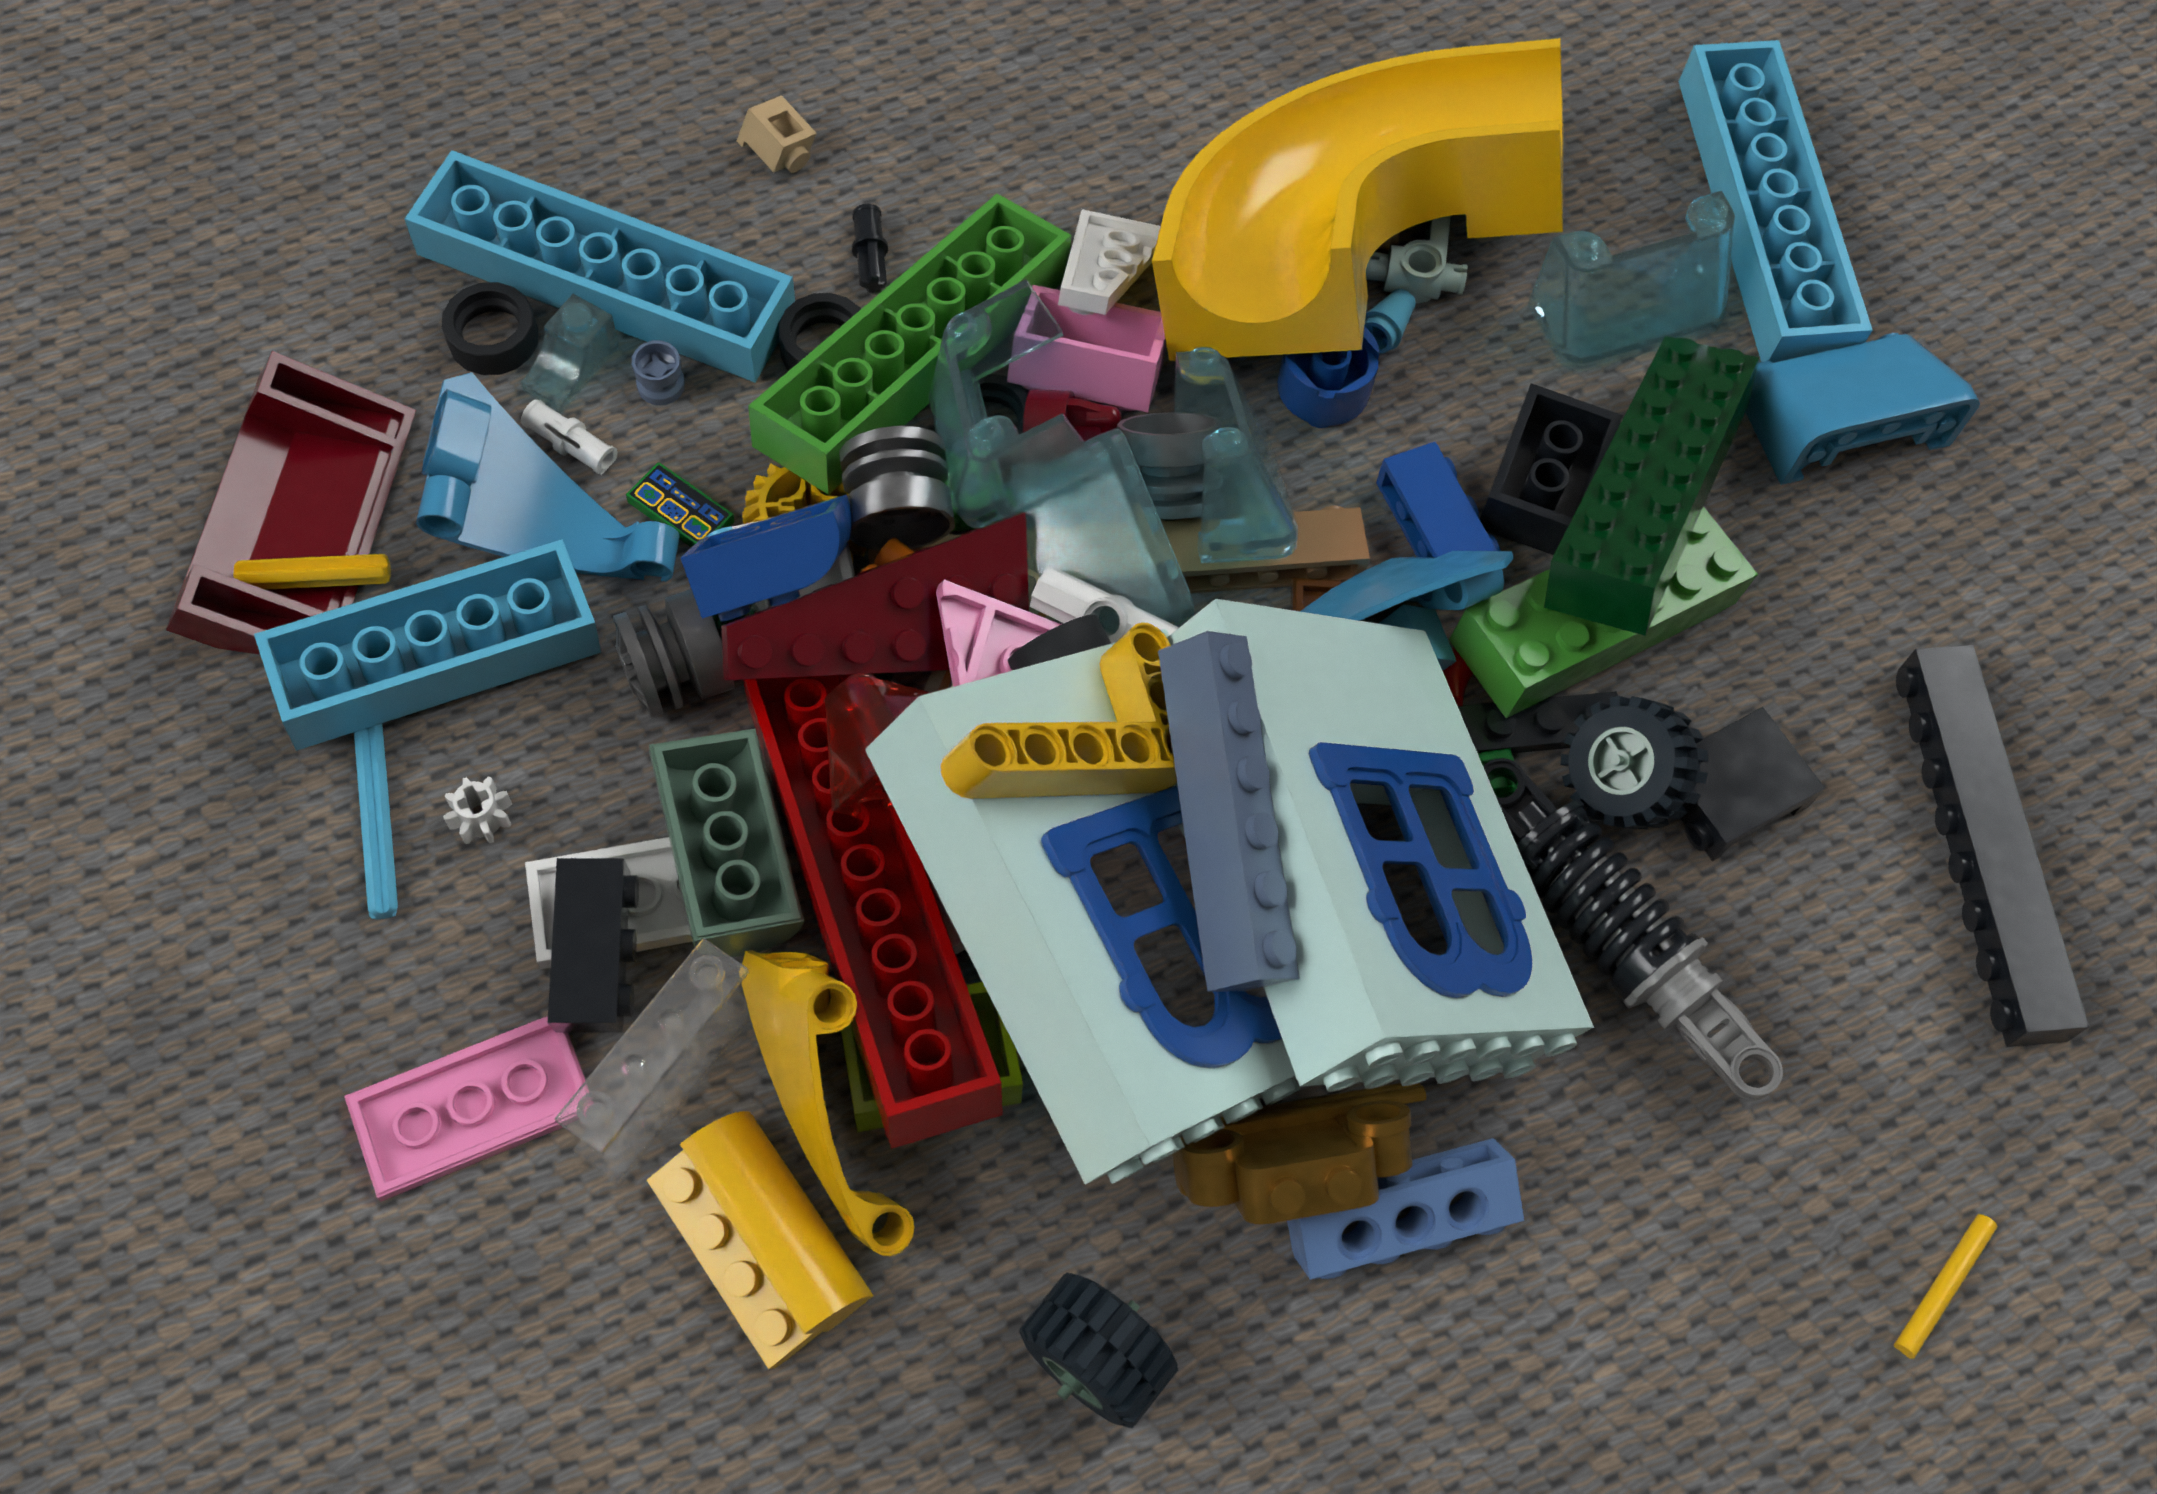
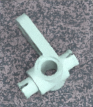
(1420, 265)

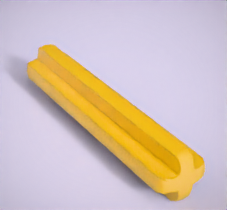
(314, 571)

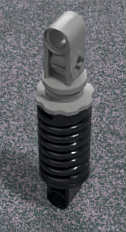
(1646, 956)

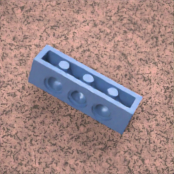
(1488, 1205)

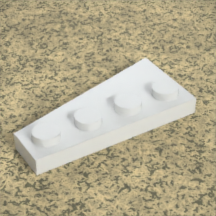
(1105, 261)

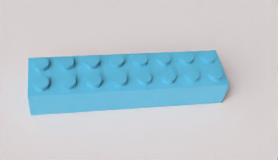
(1785, 228)
(641, 274)

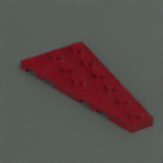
(881, 616)

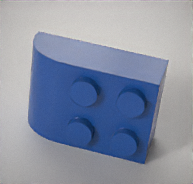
(767, 558)

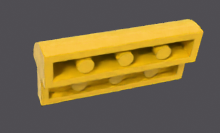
(758, 1237)

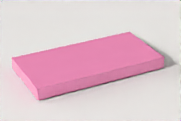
(464, 1106)

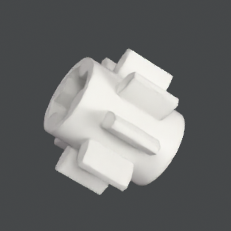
(483, 823)

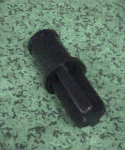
(869, 247)

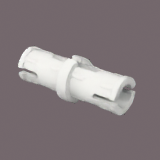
(568, 436)

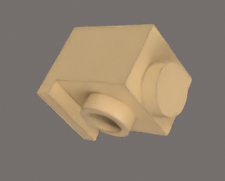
(777, 135)

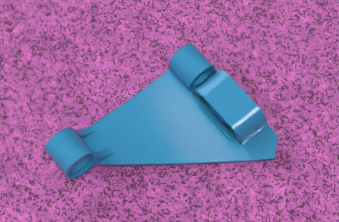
(506, 495)

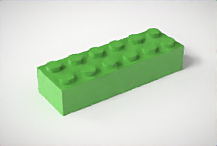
(1535, 652)

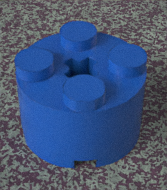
(1329, 385)

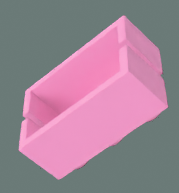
(1099, 357)

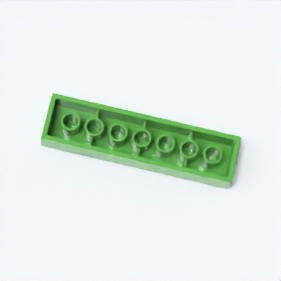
(885, 356)

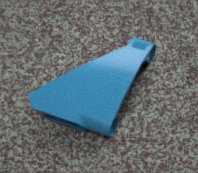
(1436, 583)

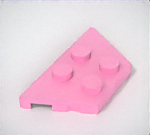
(983, 632)

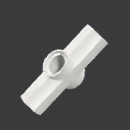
(1070, 598)

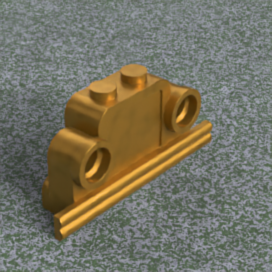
(1302, 1155)

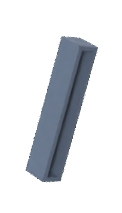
(1228, 813)

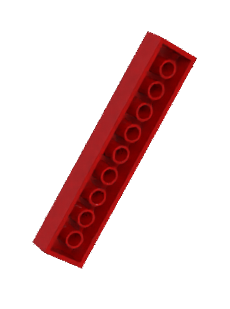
(878, 927)

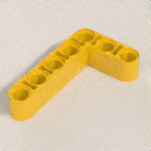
(1079, 756)

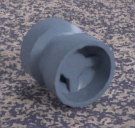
(658, 372)

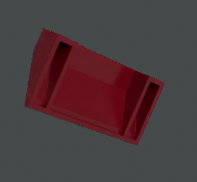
(297, 485)

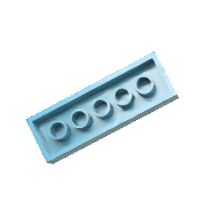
(427, 644)

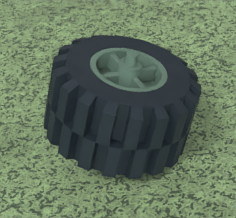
(1634, 763)
(1099, 1350)

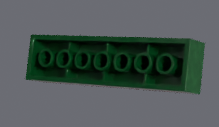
(1651, 486)

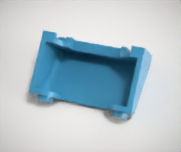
(1853, 399)

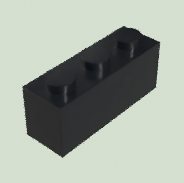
(592, 945)

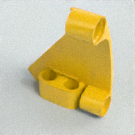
(787, 1010)

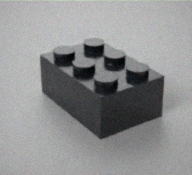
(1547, 467)

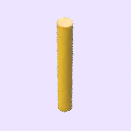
(1945, 1286)

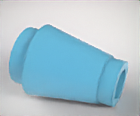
(1389, 319)

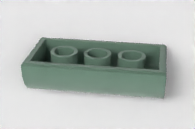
(727, 841)

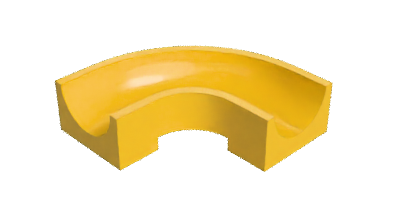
(1294, 198)

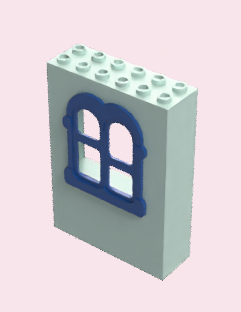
(1372, 721)
(1051, 947)

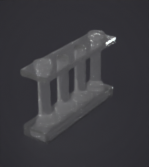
(658, 1062)

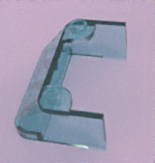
(986, 458)

